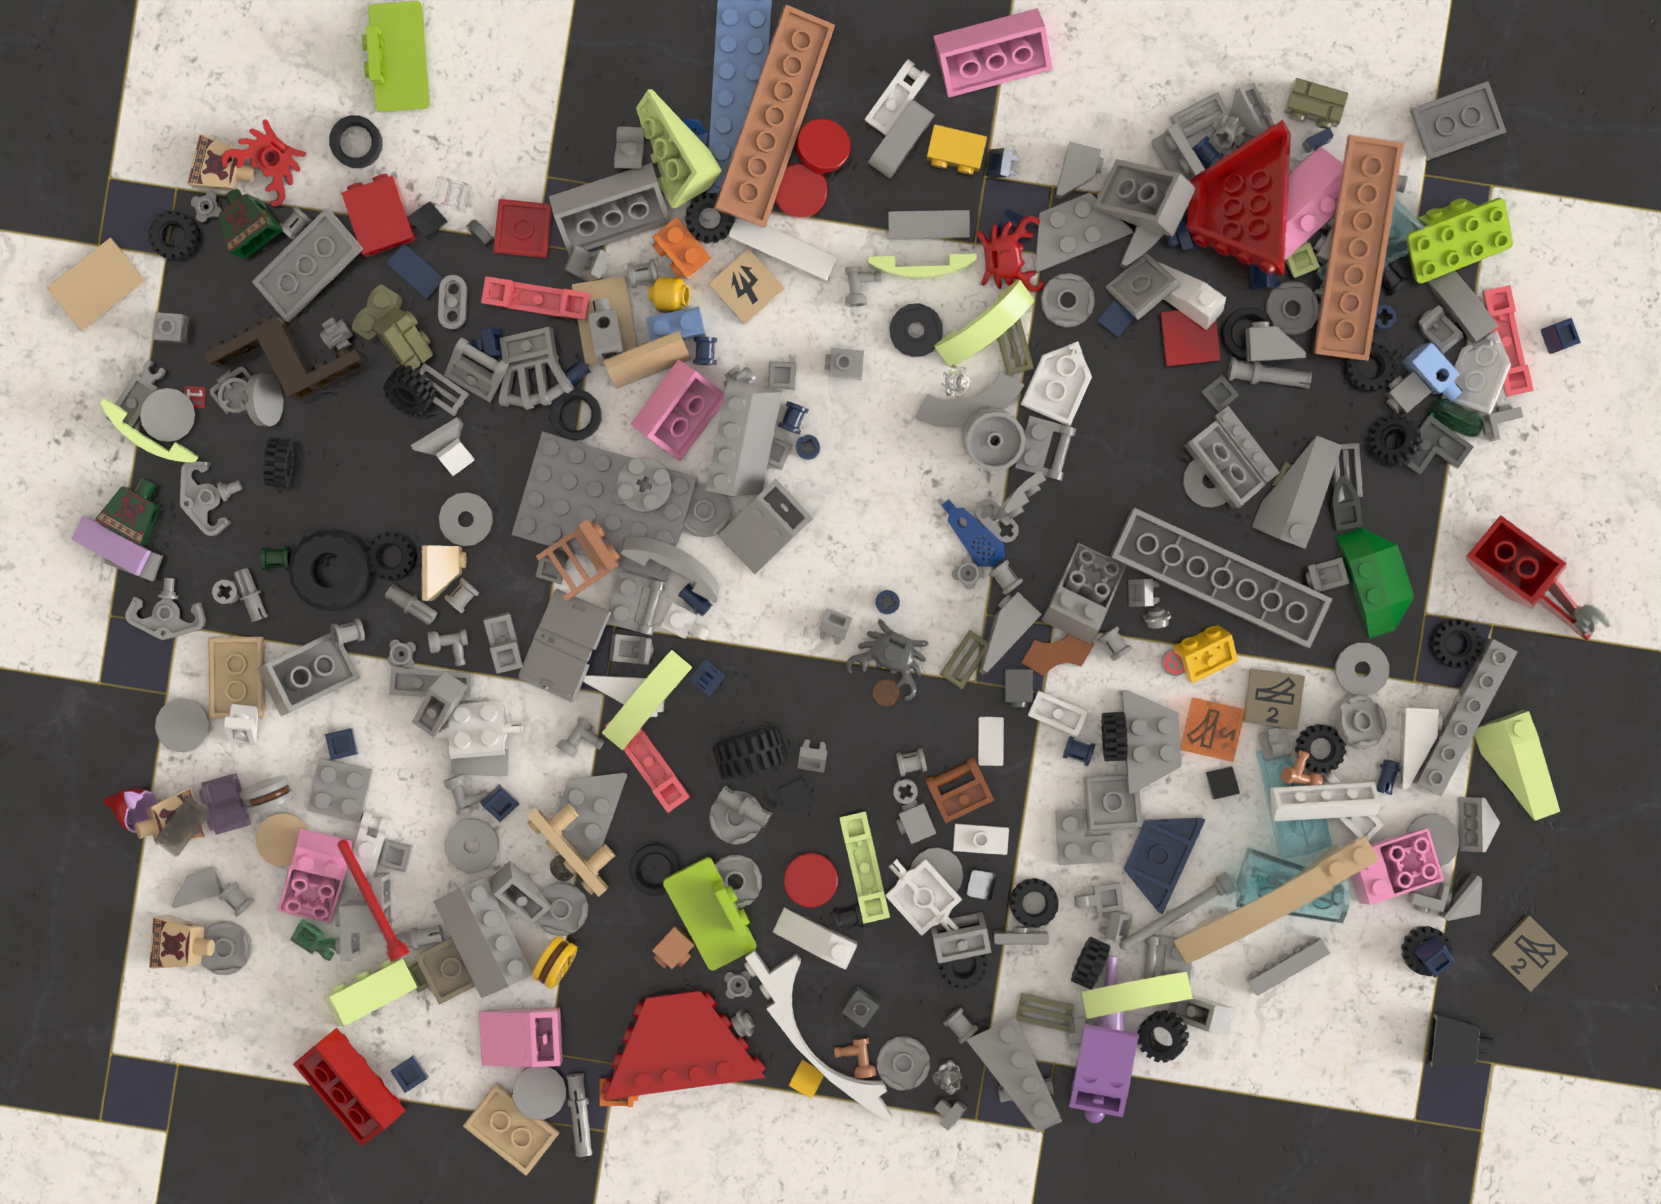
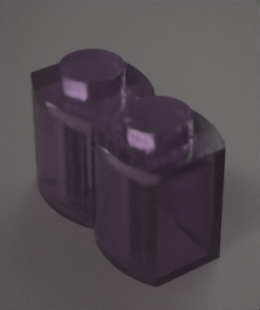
(224, 804)

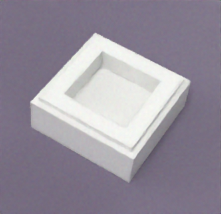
(455, 457)

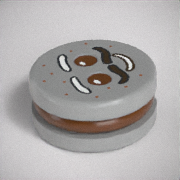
(266, 794)

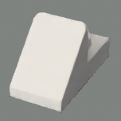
(242, 724)

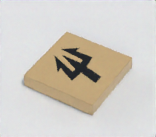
(746, 286)

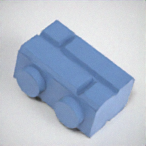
(687, 322)

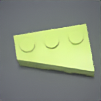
(369, 992)

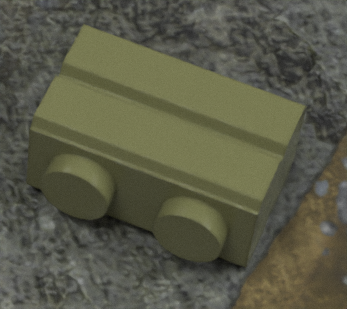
(1315, 103)
(402, 338)

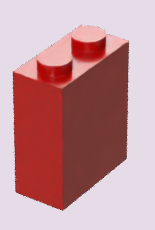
(378, 215)

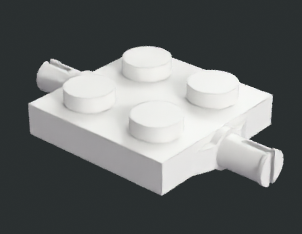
(478, 730)
(923, 896)

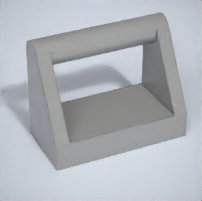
(961, 942)

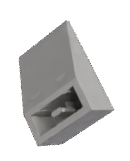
(765, 526)
(1084, 593)

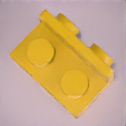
(1206, 653)

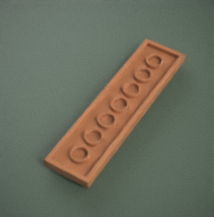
(774, 116)
(1358, 247)

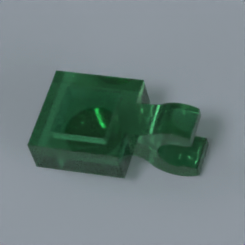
(312, 940)

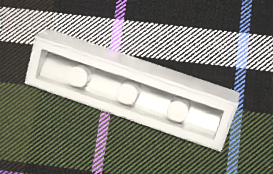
(784, 248)
(1324, 801)

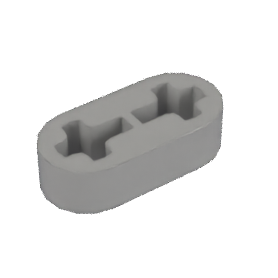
(991, 525)

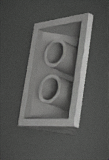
(1225, 465)

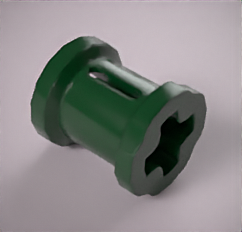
(275, 558)

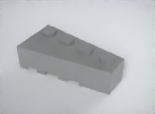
(1014, 1067)

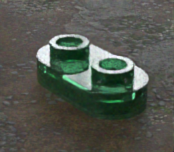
(1457, 418)

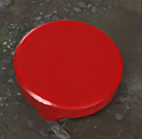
(823, 145)
(801, 191)
(810, 880)

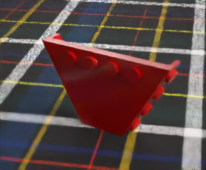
(1244, 201)
(679, 1046)

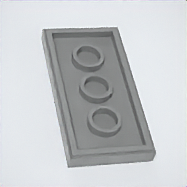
(307, 265)

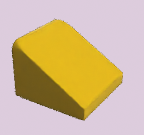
(806, 1079)

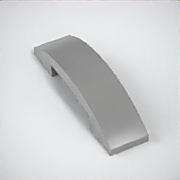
(641, 549)

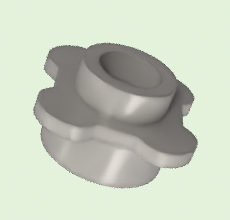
(199, 203)
(967, 565)
(1157, 617)
(396, 648)
(733, 990)
(743, 1024)

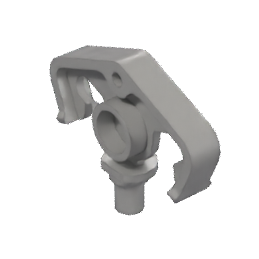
(199, 499)
(165, 618)

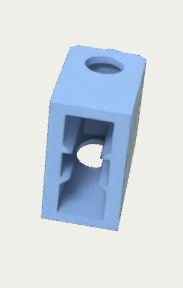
(1426, 362)

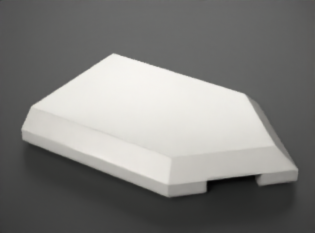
(1481, 373)
(1058, 384)

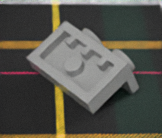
(1177, 153)

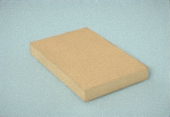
(96, 284)
(617, 292)
(646, 359)
(235, 674)
(508, 1131)

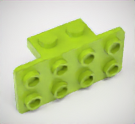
(397, 56)
(1458, 237)
(710, 913)

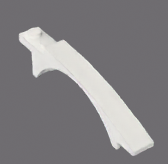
(779, 986)

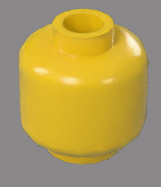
(669, 294)

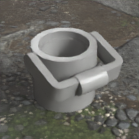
(231, 391)

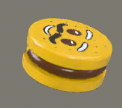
(554, 962)

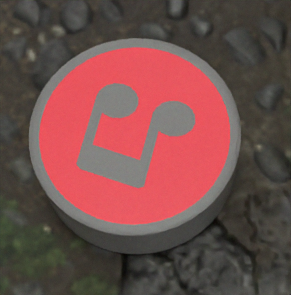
(1172, 663)

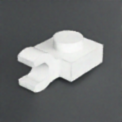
(681, 622)

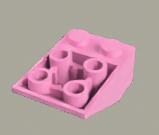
(1403, 866)
(314, 876)
(521, 1037)

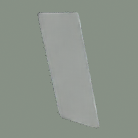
(991, 741)

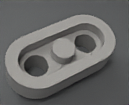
(452, 302)

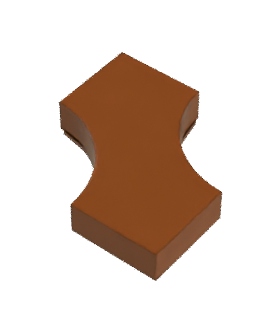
(1045, 656)

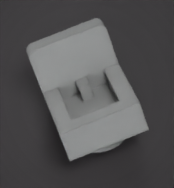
(587, 264)
(1439, 329)
(1503, 414)
(1328, 575)
(630, 649)
(1425, 903)

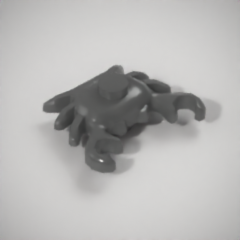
(892, 652)

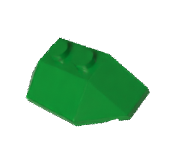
(1376, 579)

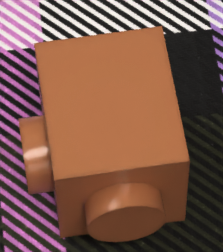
(673, 948)

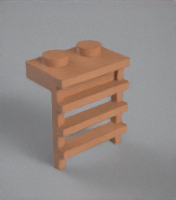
(602, 556)

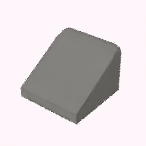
(548, 571)

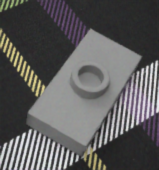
(1021, 936)

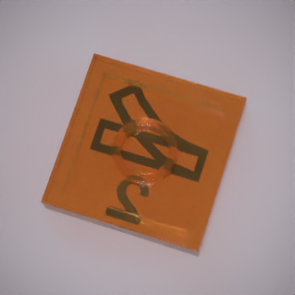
(1212, 729)

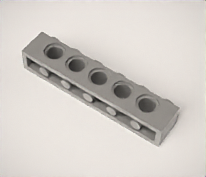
(1465, 716)

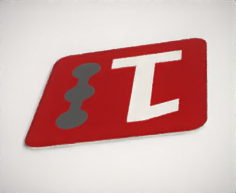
(196, 395)

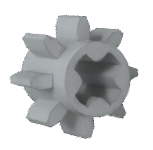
(1227, 132)
(336, 334)
(742, 375)

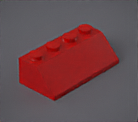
(349, 1087)

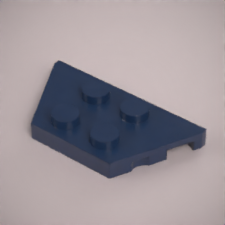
(1161, 856)

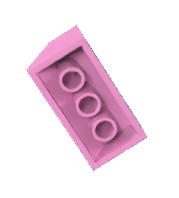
(993, 52)
(1311, 197)

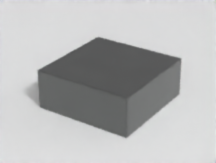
(1219, 393)

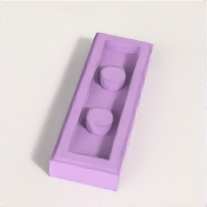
(111, 545)

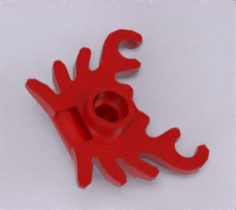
(269, 156)
(1004, 255)

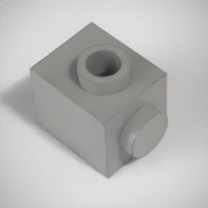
(845, 363)
(1406, 392)
(915, 822)

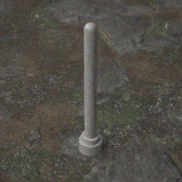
(1221, 886)

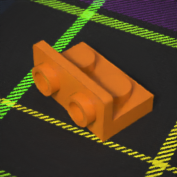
(680, 248)

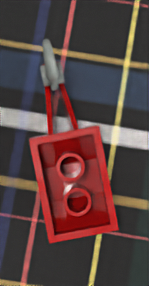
(1526, 571)

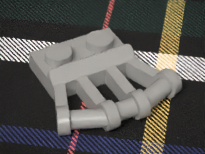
(526, 352)

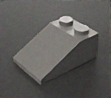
(1145, 196)
(307, 674)

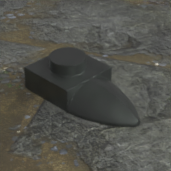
(1345, 506)

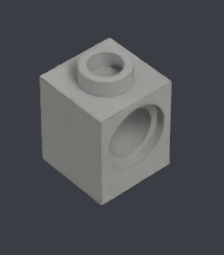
(171, 328)

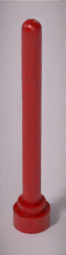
(395, 947)

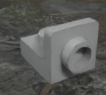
(629, 147)

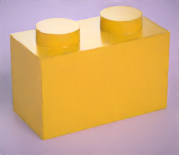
(956, 149)

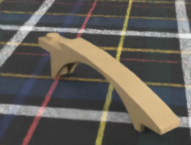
(1303, 888)

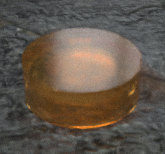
(885, 692)

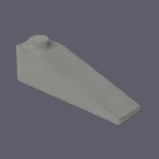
(1296, 499)

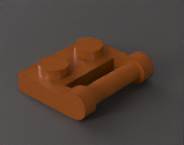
(963, 798)

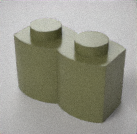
(378, 304)

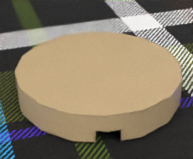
(278, 837)

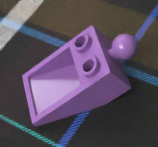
(1103, 1072)

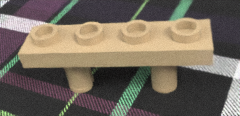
(574, 862)

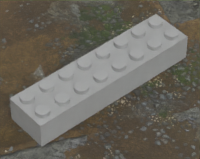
(1220, 578)

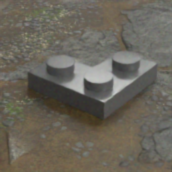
(1439, 441)

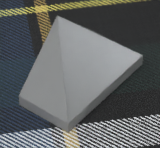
(1251, 110)
(439, 438)
(1476, 824)
(1465, 901)

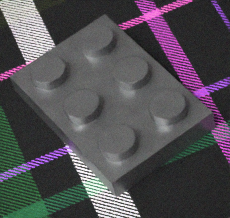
(1458, 120)

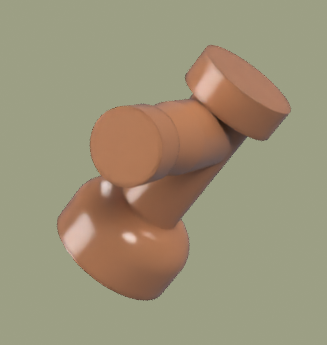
(1295, 774)
(858, 1049)

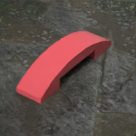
(535, 298)
(1501, 307)
(656, 771)

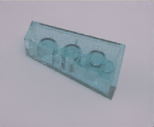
(1265, 872)

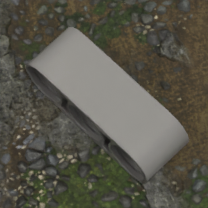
(901, 139)

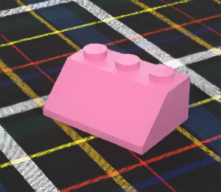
(679, 410)

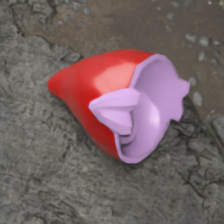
(130, 806)

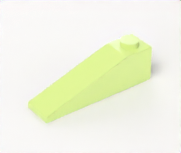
(682, 159)
(1518, 759)

